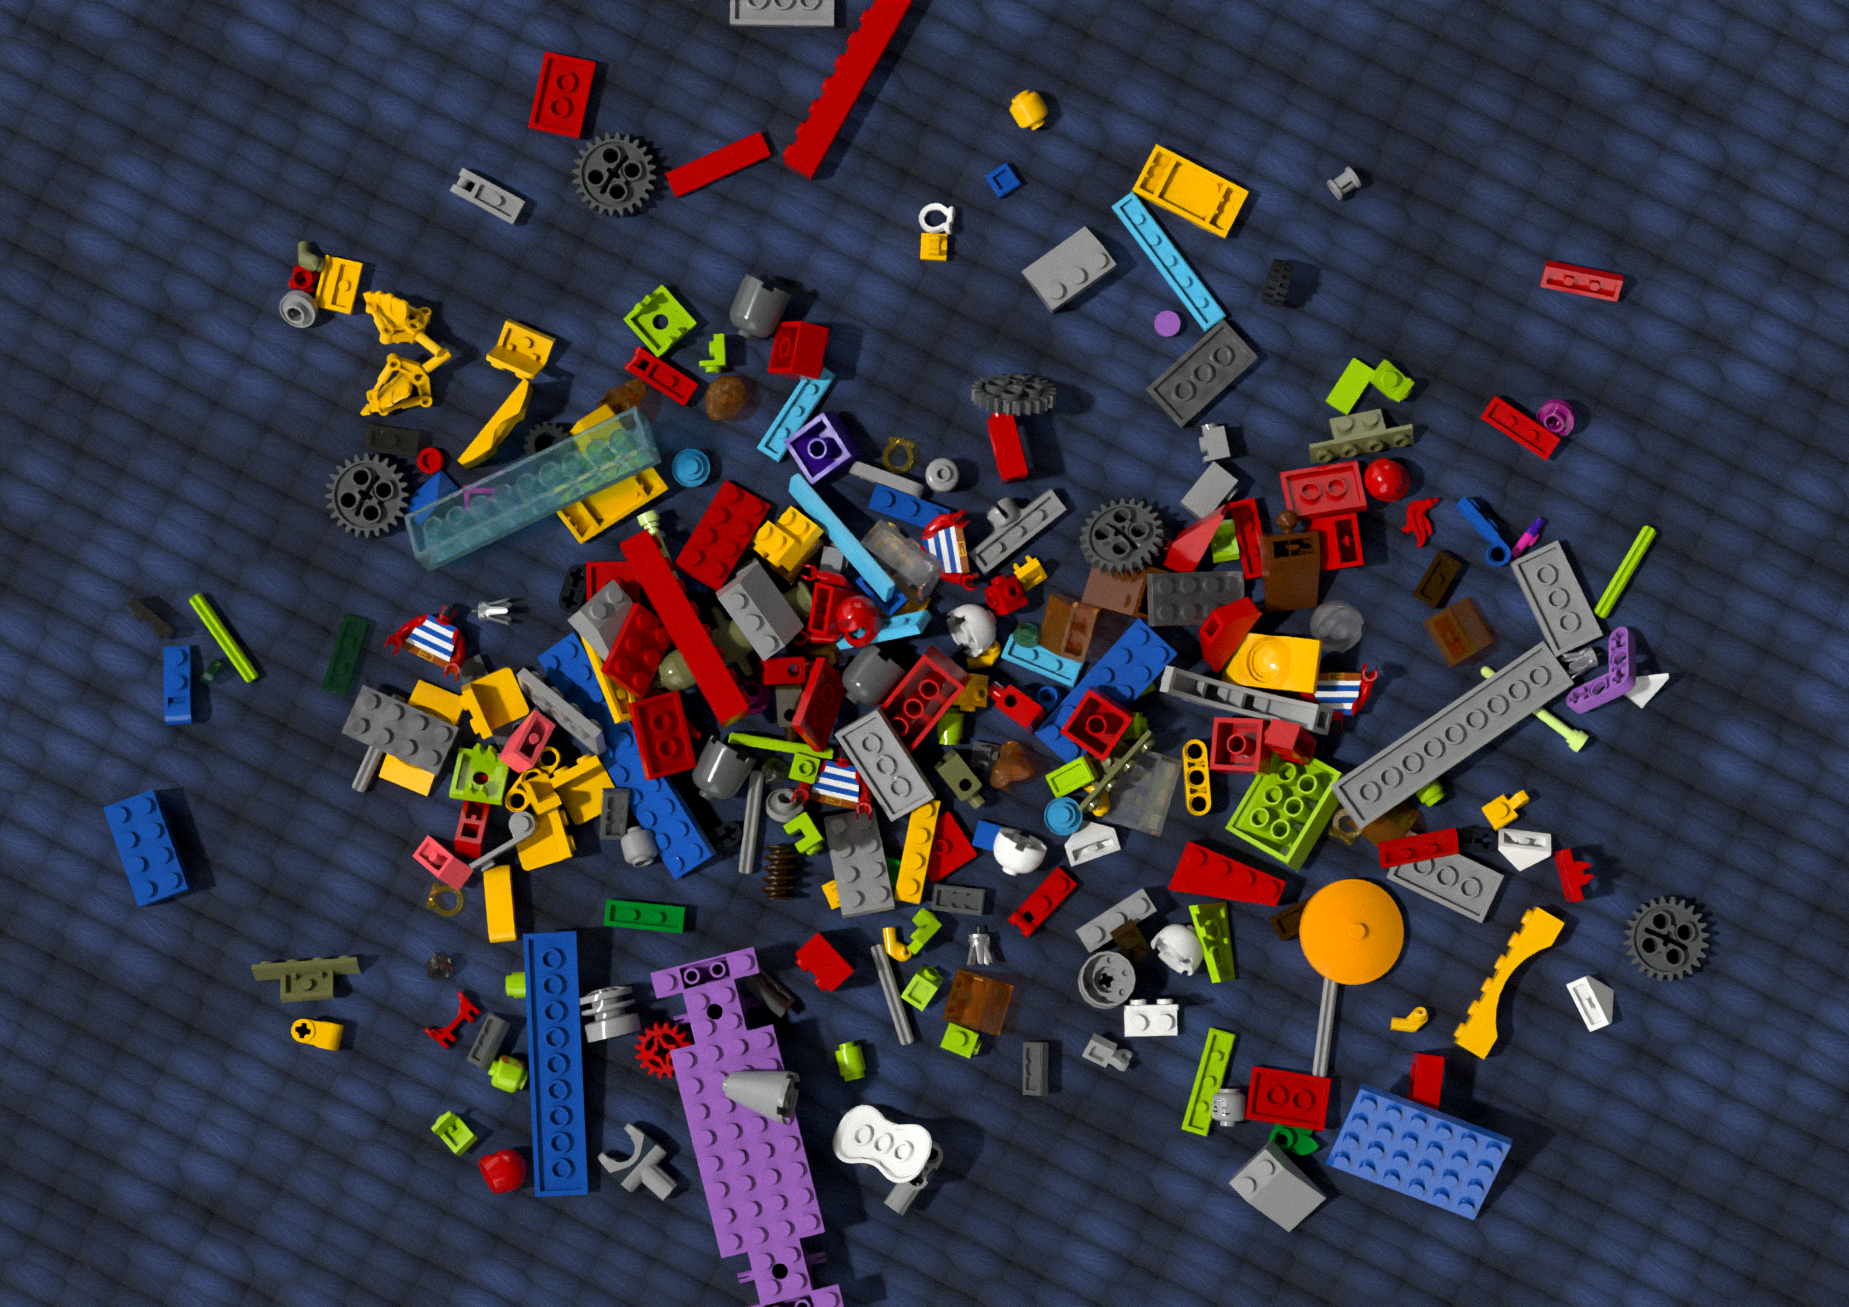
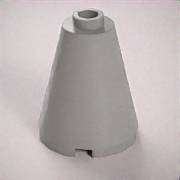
(764, 1092)

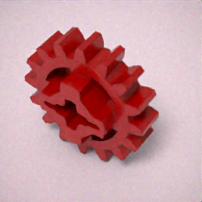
(653, 1052)

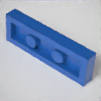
(904, 506)

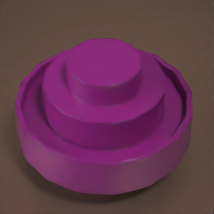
(1557, 416)
(757, 692)

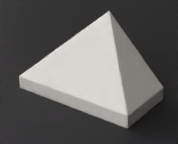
(1646, 688)
(1091, 842)
(1523, 847)
(1593, 1001)

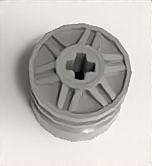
(1113, 966)
(609, 1013)

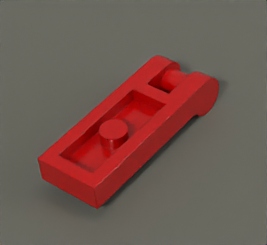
(662, 377)
(1043, 901)

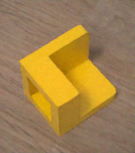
(541, 793)

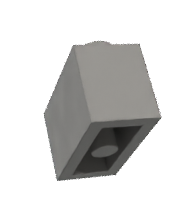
(1209, 491)

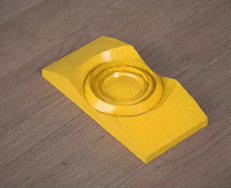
(1190, 191)
(499, 426)
(608, 506)
(1275, 663)
(434, 702)

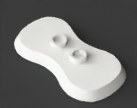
(892, 1148)

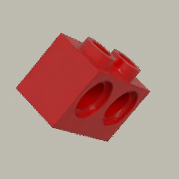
(1290, 741)

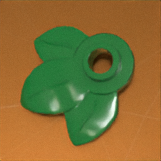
(1298, 1140)

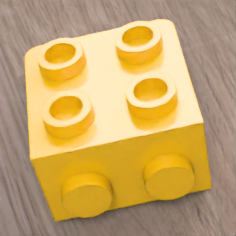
(521, 350)
(493, 701)
(582, 787)
(549, 843)

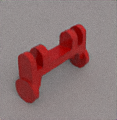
(440, 1033)

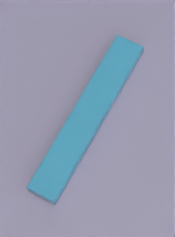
(1168, 261)
(841, 537)

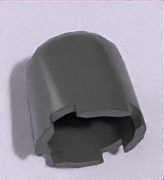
(757, 309)
(871, 676)
(721, 769)

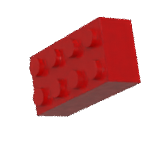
(924, 696)

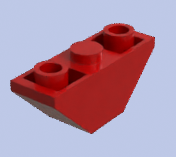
(1226, 630)

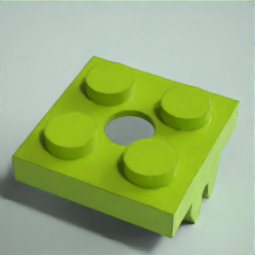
(655, 304)
(475, 761)

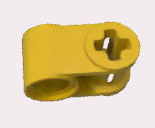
(322, 1035)

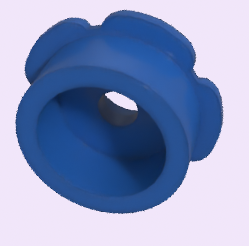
(1042, 695)

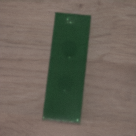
(345, 655)

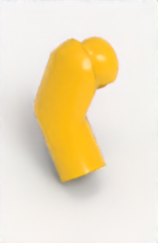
(985, 659)
(1104, 805)
(893, 947)
(1412, 1022)

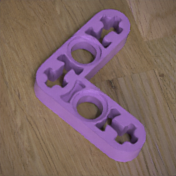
(1616, 682)

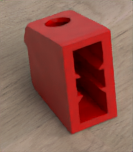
(775, 669)
(1025, 712)

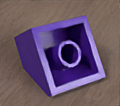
(822, 447)

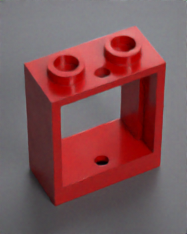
(1007, 448)
(1426, 1079)

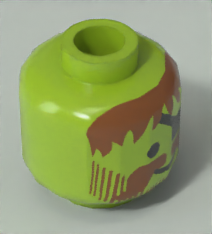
(508, 1073)

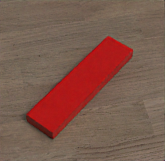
(718, 164)

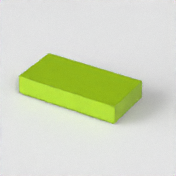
(1349, 386)
(1072, 776)

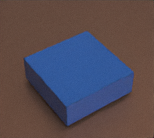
(1002, 180)
(985, 835)

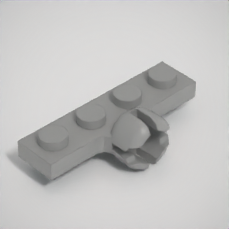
(1014, 528)

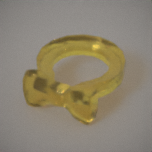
(908, 447)
(1335, 831)
(438, 889)

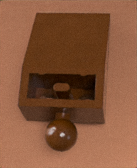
(1290, 570)
(1119, 594)

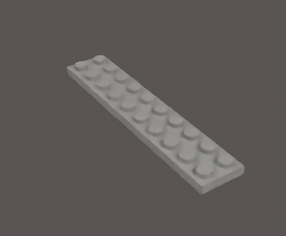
(1451, 735)

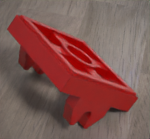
(1571, 874)

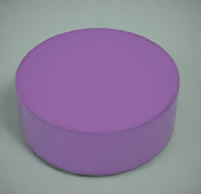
(1167, 324)

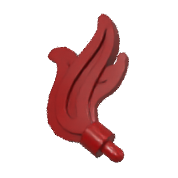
(1416, 519)

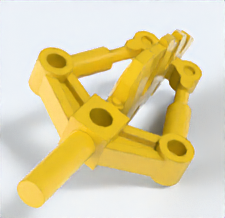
(393, 320)
(401, 386)

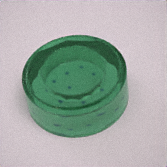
(1026, 635)
(211, 671)

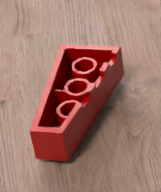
(1218, 876)

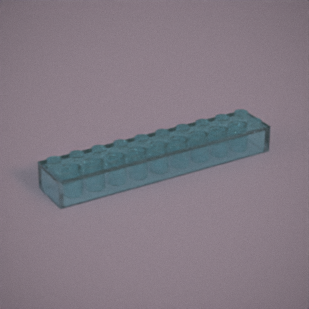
(532, 489)

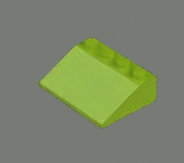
(1287, 809)

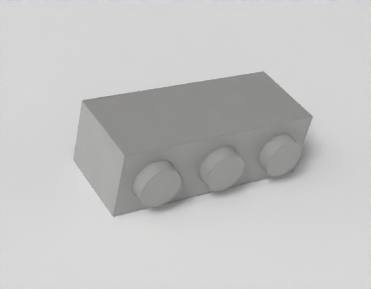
(1098, 930)

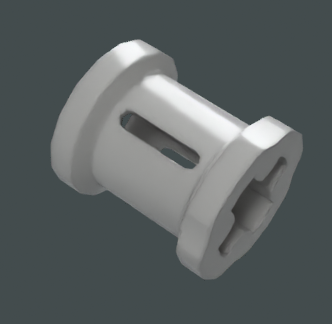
(1344, 183)

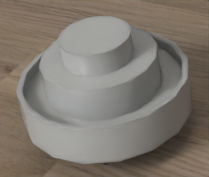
(298, 309)
(780, 806)

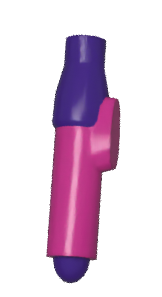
(1527, 539)

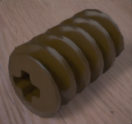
(779, 872)

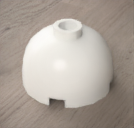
(973, 628)
(1017, 852)
(1179, 947)

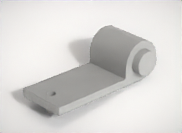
(522, 826)

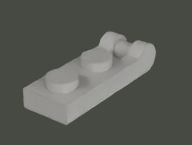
(488, 197)

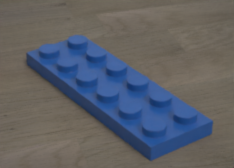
(1119, 674)

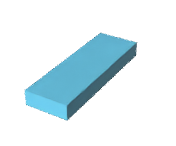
(1042, 662)

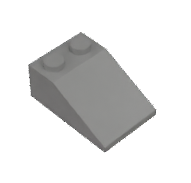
(602, 617)
(1277, 1187)

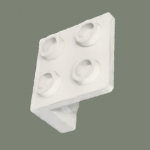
(1150, 1019)

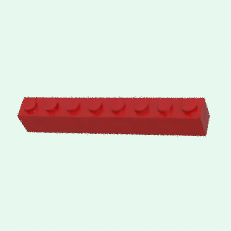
(845, 86)
(685, 628)

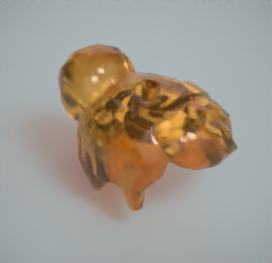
(624, 396)
(721, 405)
(1010, 766)

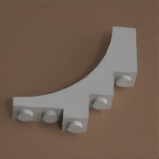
(1244, 701)

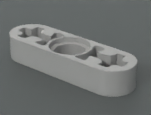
(886, 479)

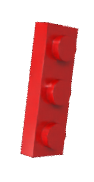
(1581, 281)
(1520, 427)
(1247, 535)
(1418, 848)

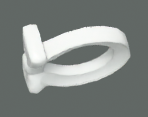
(947, 226)

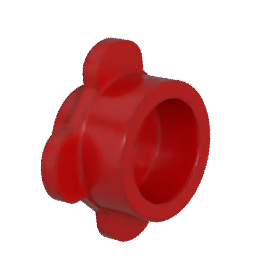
(299, 273)

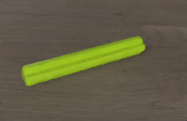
(1624, 572)
(223, 637)

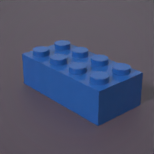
(148, 848)

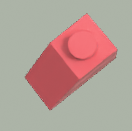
(527, 742)
(443, 863)

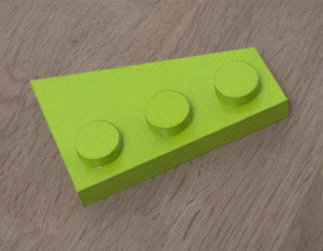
(1214, 934)

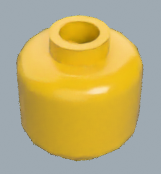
(1028, 109)

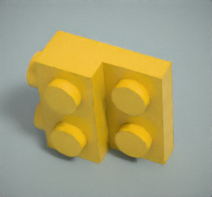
(787, 539)

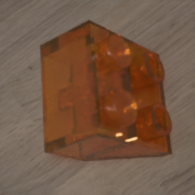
(1068, 627)
(1458, 632)
(977, 1002)

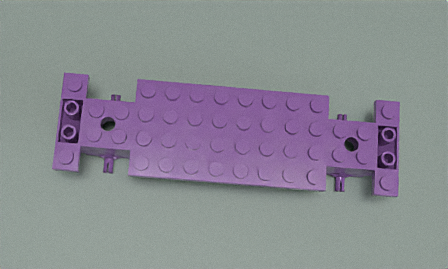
(747, 1163)

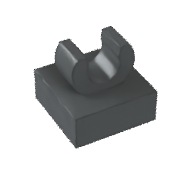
(984, 756)

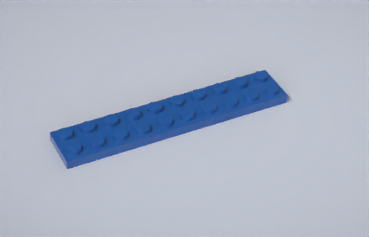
(653, 801)
(555, 1063)

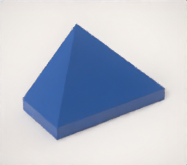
(431, 491)
(889, 607)

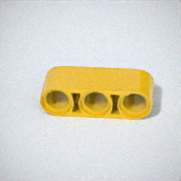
(539, 768)
(1192, 790)
(500, 904)

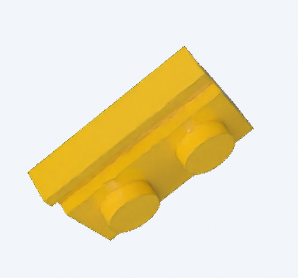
(338, 285)

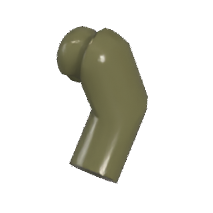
(307, 259)

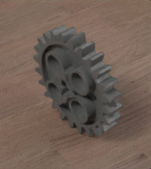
(594, 162)
(1013, 394)
(347, 483)
(1138, 522)
(1674, 917)

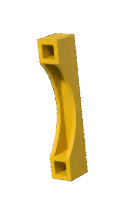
(1480, 1028)

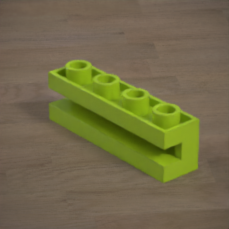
(813, 837)

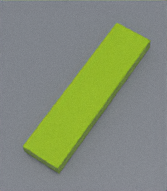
(778, 744)
(1208, 1081)

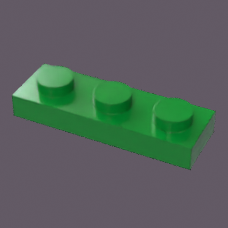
(644, 916)

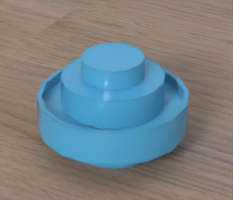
(690, 468)
(1063, 816)

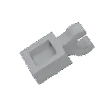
(1104, 1052)

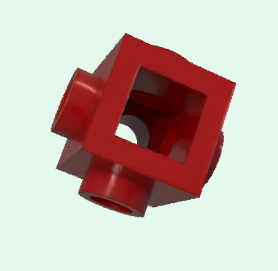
(1005, 595)

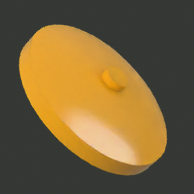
(1351, 931)

